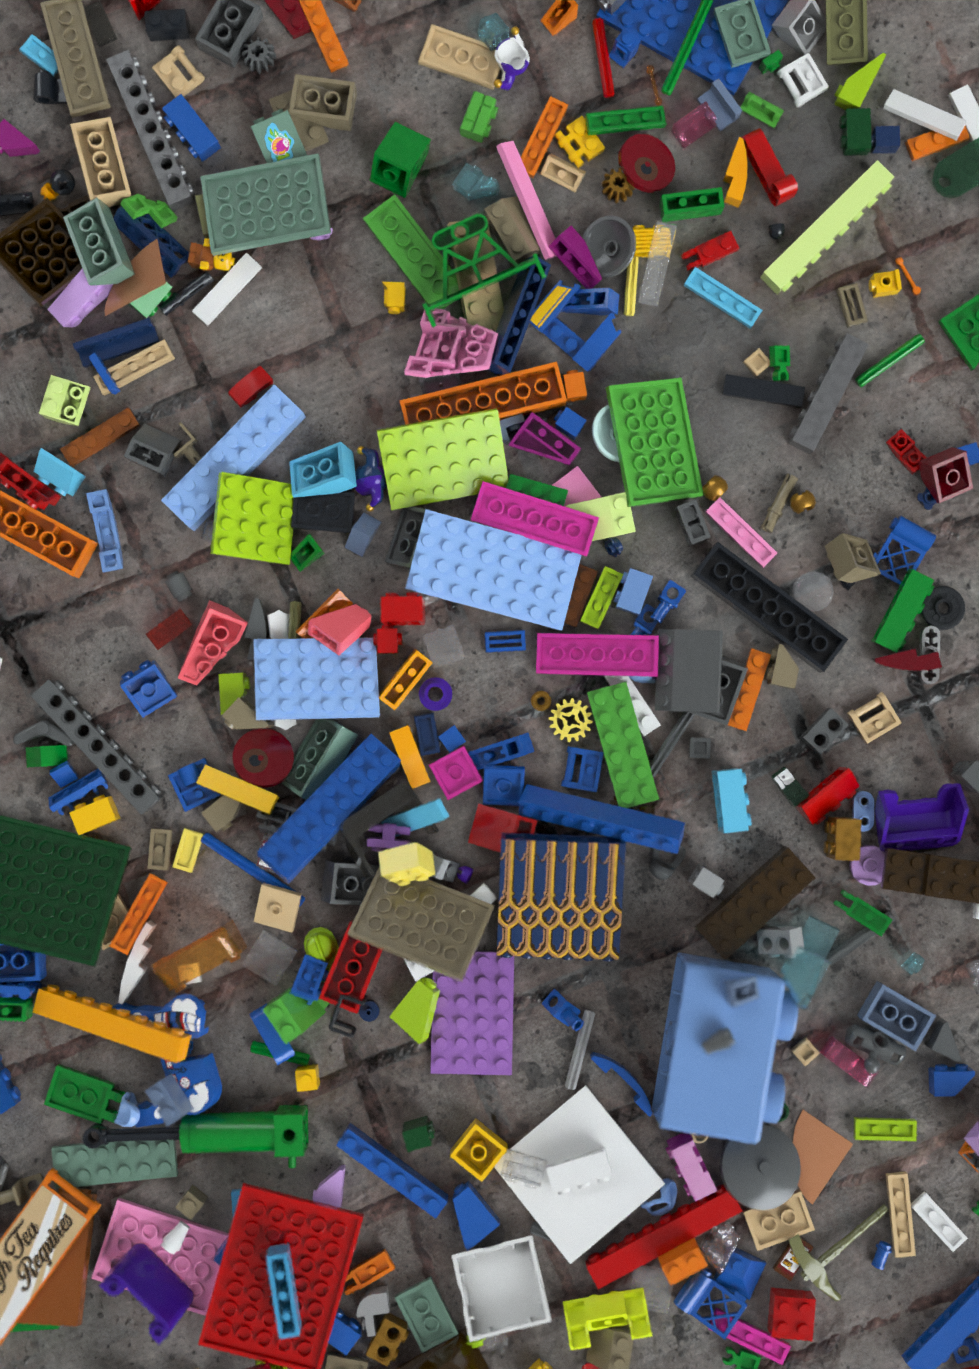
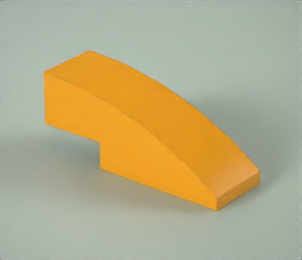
(736, 175)
(410, 757)

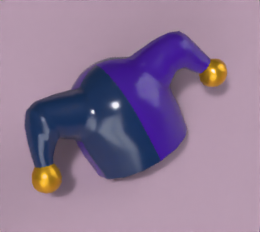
(370, 477)

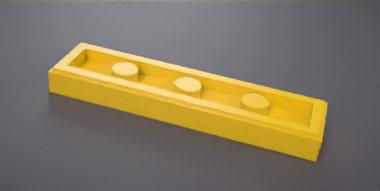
(237, 789)

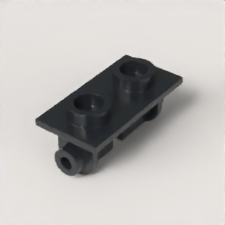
(16, 203)

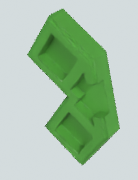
(138, 206)

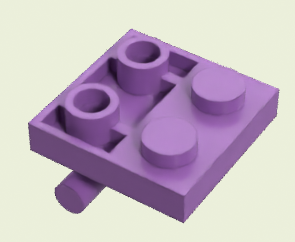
(388, 839)

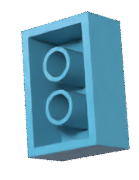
(731, 800)

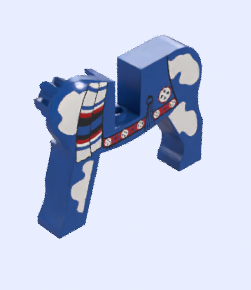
(195, 1074)

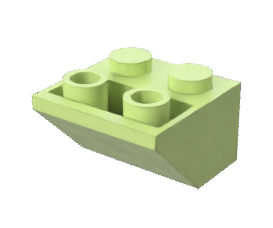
(64, 401)

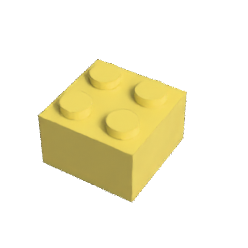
(406, 863)

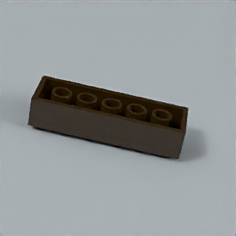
(755, 902)

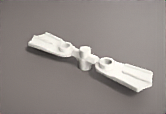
(278, 629)

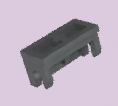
(438, 383)

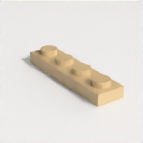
(137, 365)
(900, 1214)

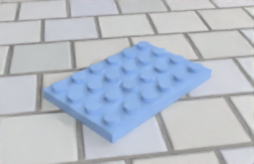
(313, 682)

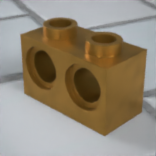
(388, 1339)

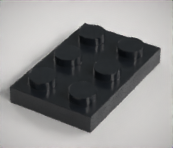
(324, 512)

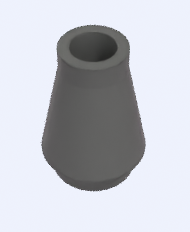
(719, 1041)

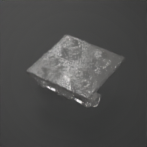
(720, 1245)

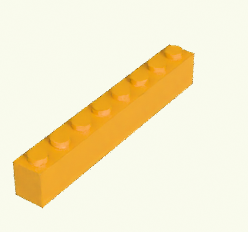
(112, 1023)

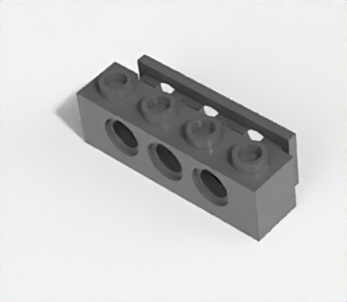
(278, 817)

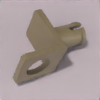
(188, 449)
(20, 1190)

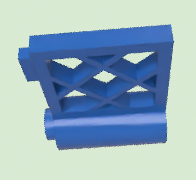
(909, 535)
(695, 1292)

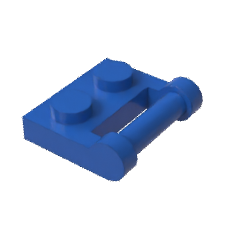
(589, 769)
(23, 988)

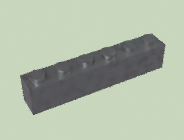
(828, 393)

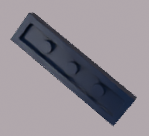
(141, 237)
(118, 341)

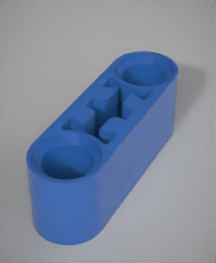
(276, 1046)

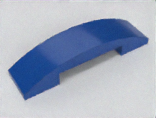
(607, 1063)

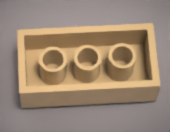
(101, 161)

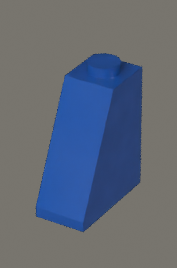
(473, 1214)

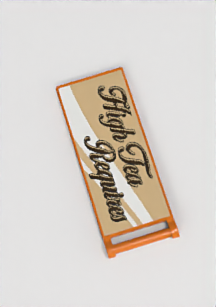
(37, 1245)

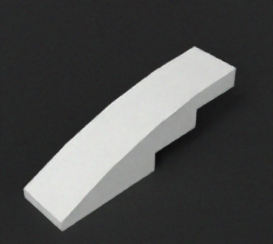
(135, 968)

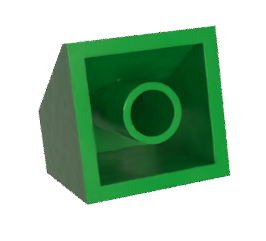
(399, 159)

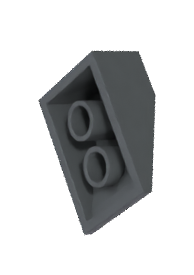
(732, 678)
(345, 882)

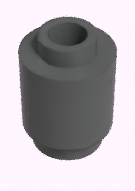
(179, 586)

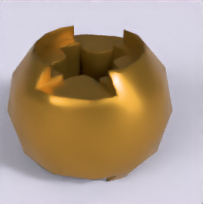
(715, 488)
(803, 501)

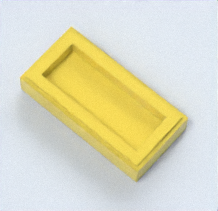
(188, 850)

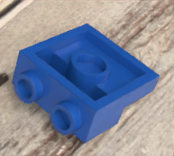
(147, 687)

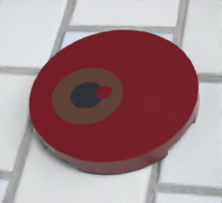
(646, 163)
(263, 757)

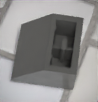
(152, 449)

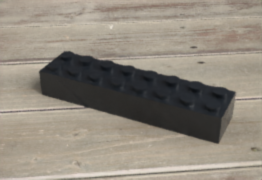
(769, 607)

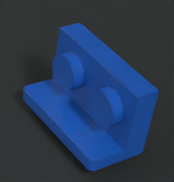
(308, 979)

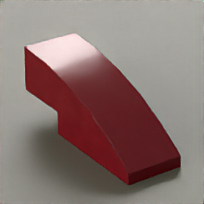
(910, 661)

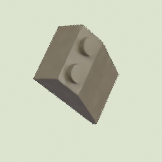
(324, 101)

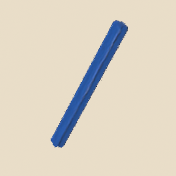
(243, 862)

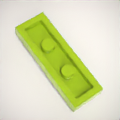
(601, 597)
(885, 1129)

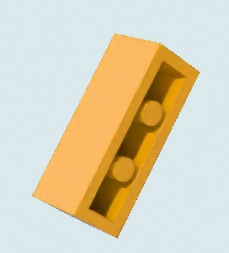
(405, 679)

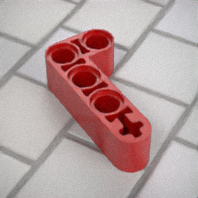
(768, 169)

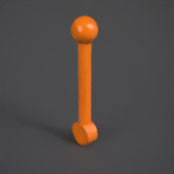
(916, 289)

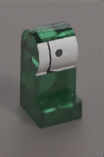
(789, 786)

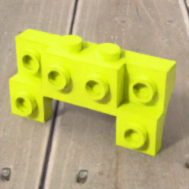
(606, 1312)

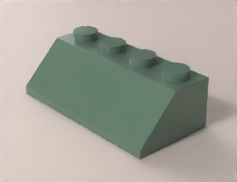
(98, 244)
(319, 756)

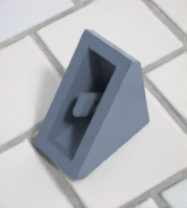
(362, 534)
(741, 990)

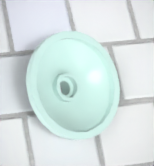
(603, 434)

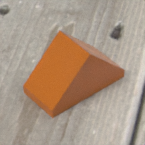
(560, 15)

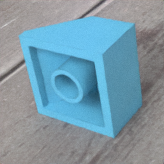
(58, 473)

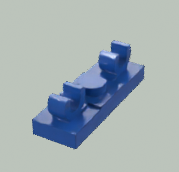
(77, 791)

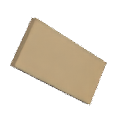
(460, 57)

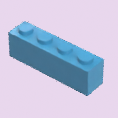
(284, 1291)

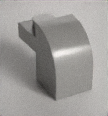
(372, 1303)

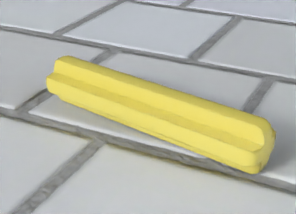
(630, 288)

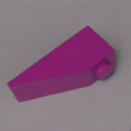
(576, 257)

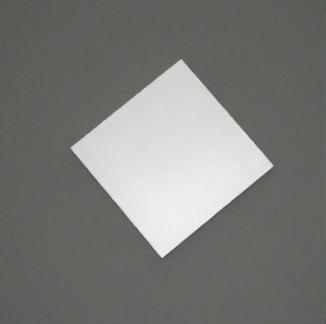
(585, 1214)

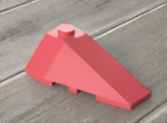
(214, 637)

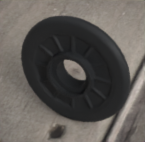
(955, 605)

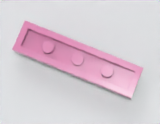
(741, 532)

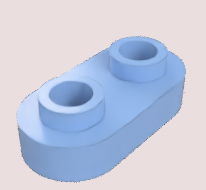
(863, 811)

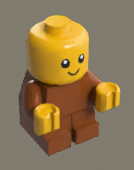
(202, 258)

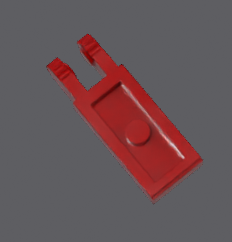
(711, 250)

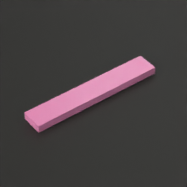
(527, 197)

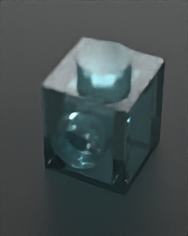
(492, 31)

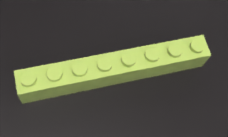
(827, 227)

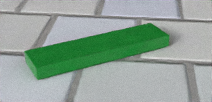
(625, 120)

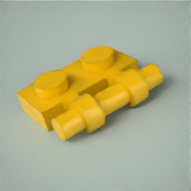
(588, 145)

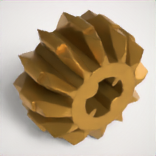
(615, 191)

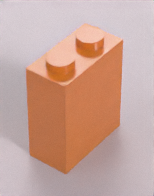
(682, 1261)

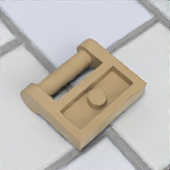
(172, 76)
(878, 723)

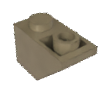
(783, 668)

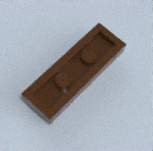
(582, 586)

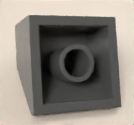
(967, 774)

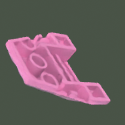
(451, 347)

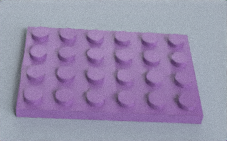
(475, 1019)

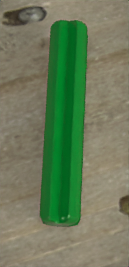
(262, 1049)

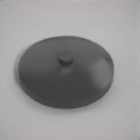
(763, 1172)

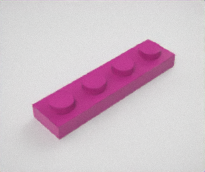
(754, 1338)

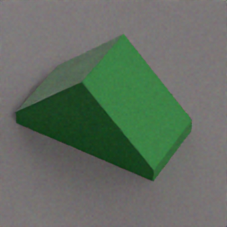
(306, 553)
(46, 755)

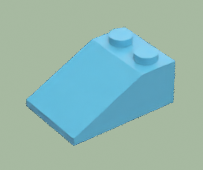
(323, 472)

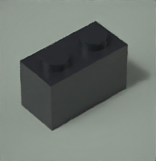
(167, 25)

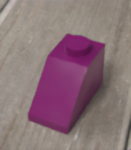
(14, 142)

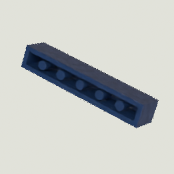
(517, 317)

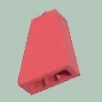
(340, 628)

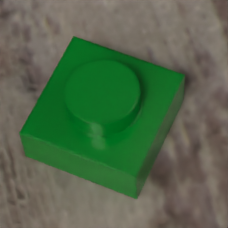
(771, 62)

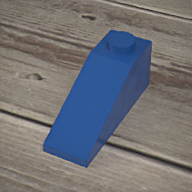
(593, 302)
(502, 751)

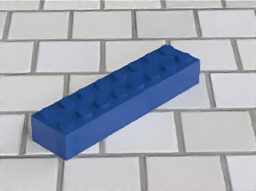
(328, 807)

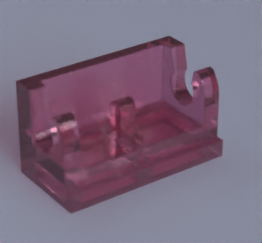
(694, 125)

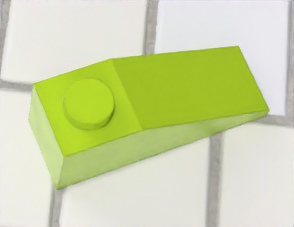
(856, 86)

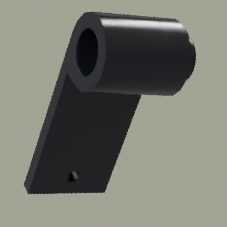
(48, 89)

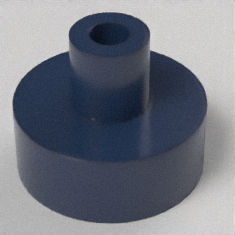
(371, 1006)

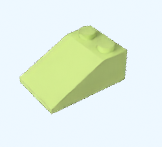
(613, 515)

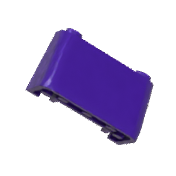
(153, 1286)

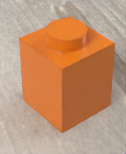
(574, 386)

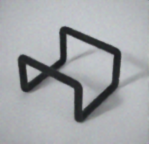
(334, 1018)

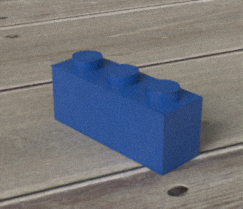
(190, 128)

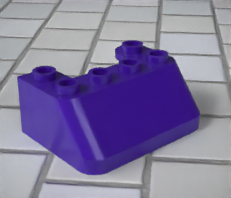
(921, 822)

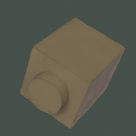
(191, 1202)

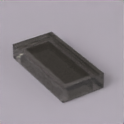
(100, 24)

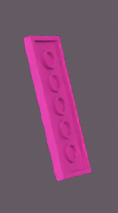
(534, 518)
(597, 654)

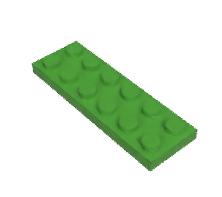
(410, 249)
(622, 745)

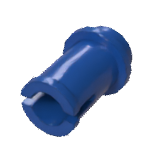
(881, 1254)

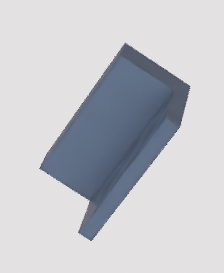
(722, 104)

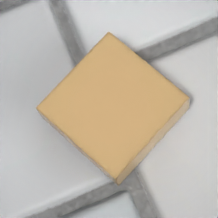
(757, 362)
(805, 1051)

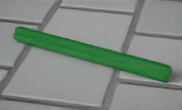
(686, 47)

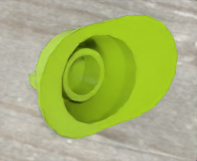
(321, 945)

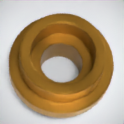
(546, 696)

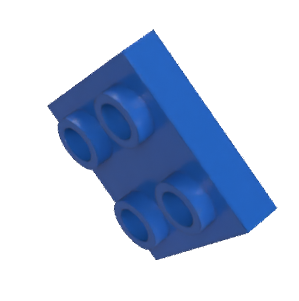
(187, 789)

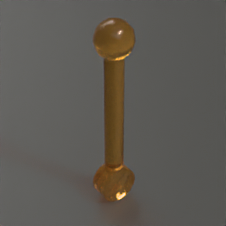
(650, 69)

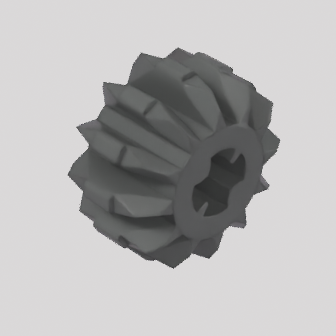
(266, 55)

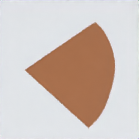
(147, 277)
(819, 1154)

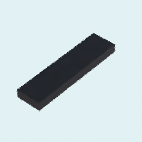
(763, 391)

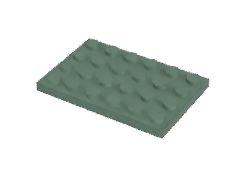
(265, 204)

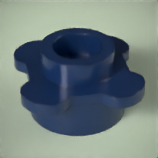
(922, 497)
(613, 546)

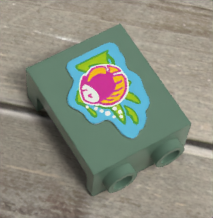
(278, 137)

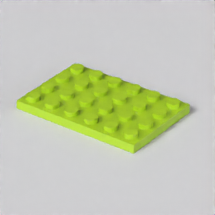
(442, 458)

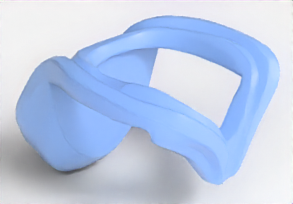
(128, 1111)

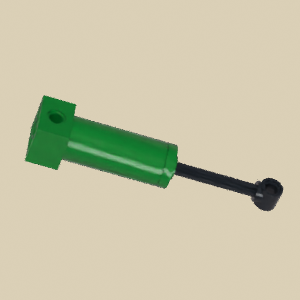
(224, 1133)

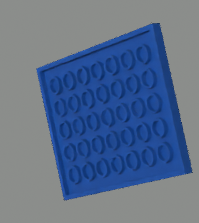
(666, 22)

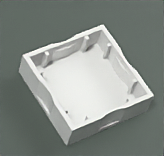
(501, 1288)

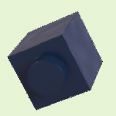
(885, 139)

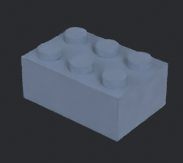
(896, 1015)

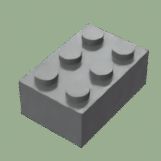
(228, 29)

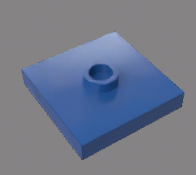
(503, 785)

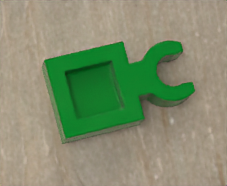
(780, 360)
(742, 1360)

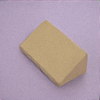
(562, 172)

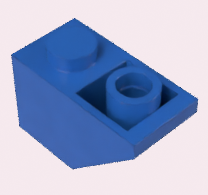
(949, 1080)

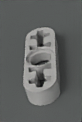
(925, 640)

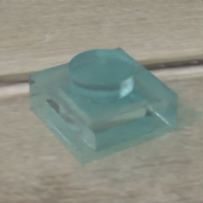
(913, 964)

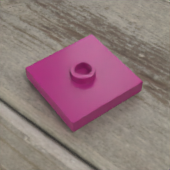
(456, 772)

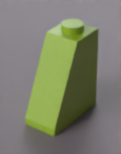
(417, 1009)

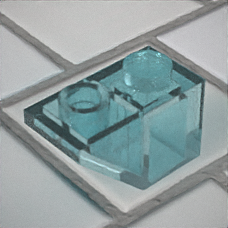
(474, 184)

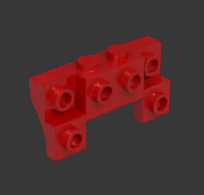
(26, 485)

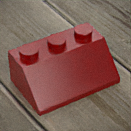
(828, 795)

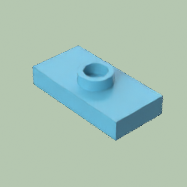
(40, 54)

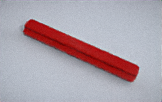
(603, 58)

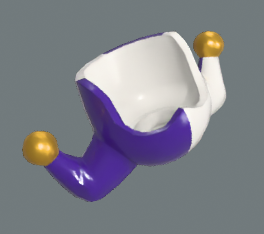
(511, 59)

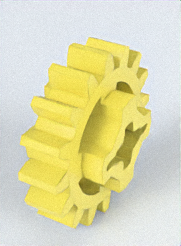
(565, 729)

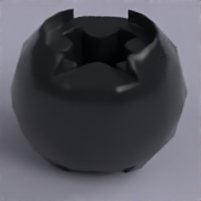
(60, 176)

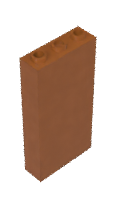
(64, 1292)

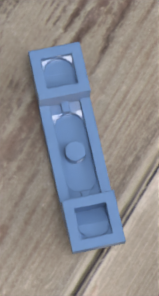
(106, 530)

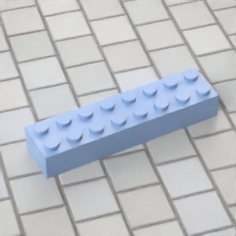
(236, 453)

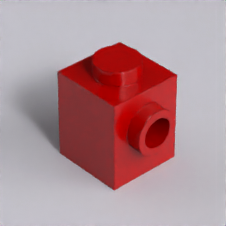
(387, 640)

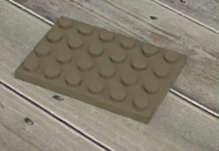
(422, 923)

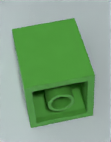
(292, 1014)

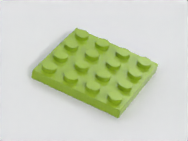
(253, 519)

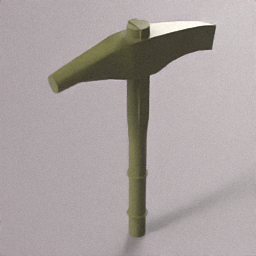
(813, 1267)

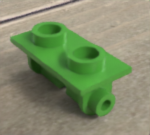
(761, 109)

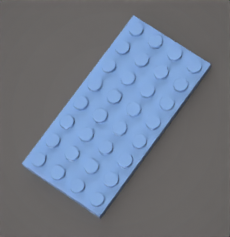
(492, 570)

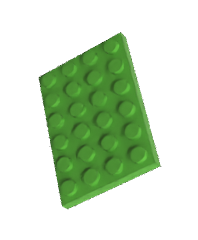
(654, 441)

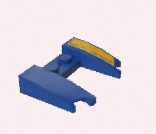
(546, 321)

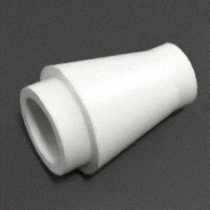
(173, 1240)

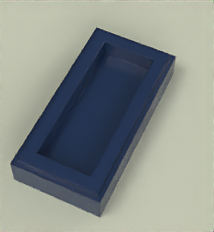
(427, 734)

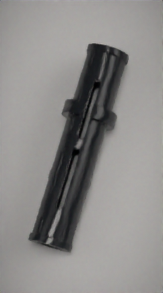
(178, 298)

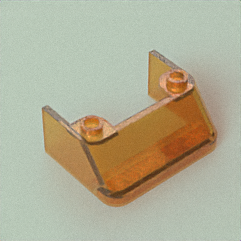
(200, 957)

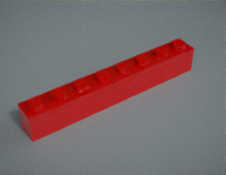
(661, 1236)

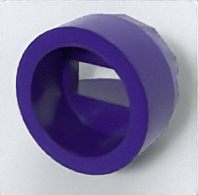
(466, 874)

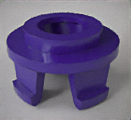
(438, 705)

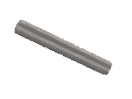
(579, 1050)

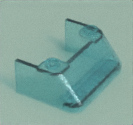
(809, 963)

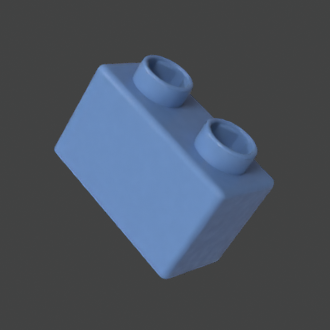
(731, 1088)

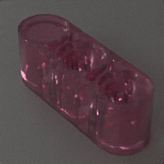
(847, 1061)

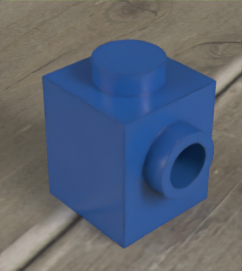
(569, 423)

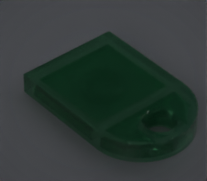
(960, 169)

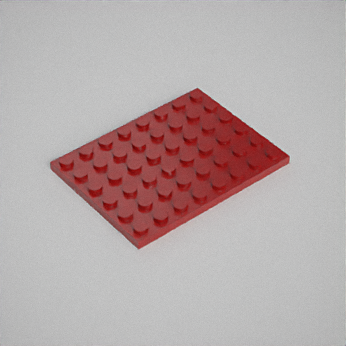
(242, 1305)

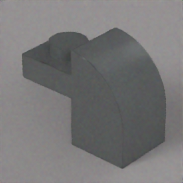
(444, 868)

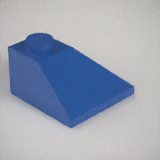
(741, 1272)

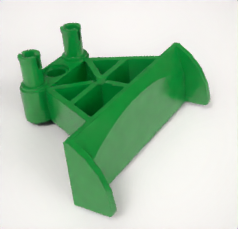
(446, 239)

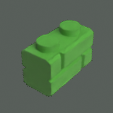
(478, 117)

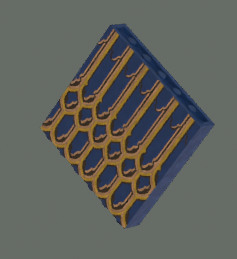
(560, 896)

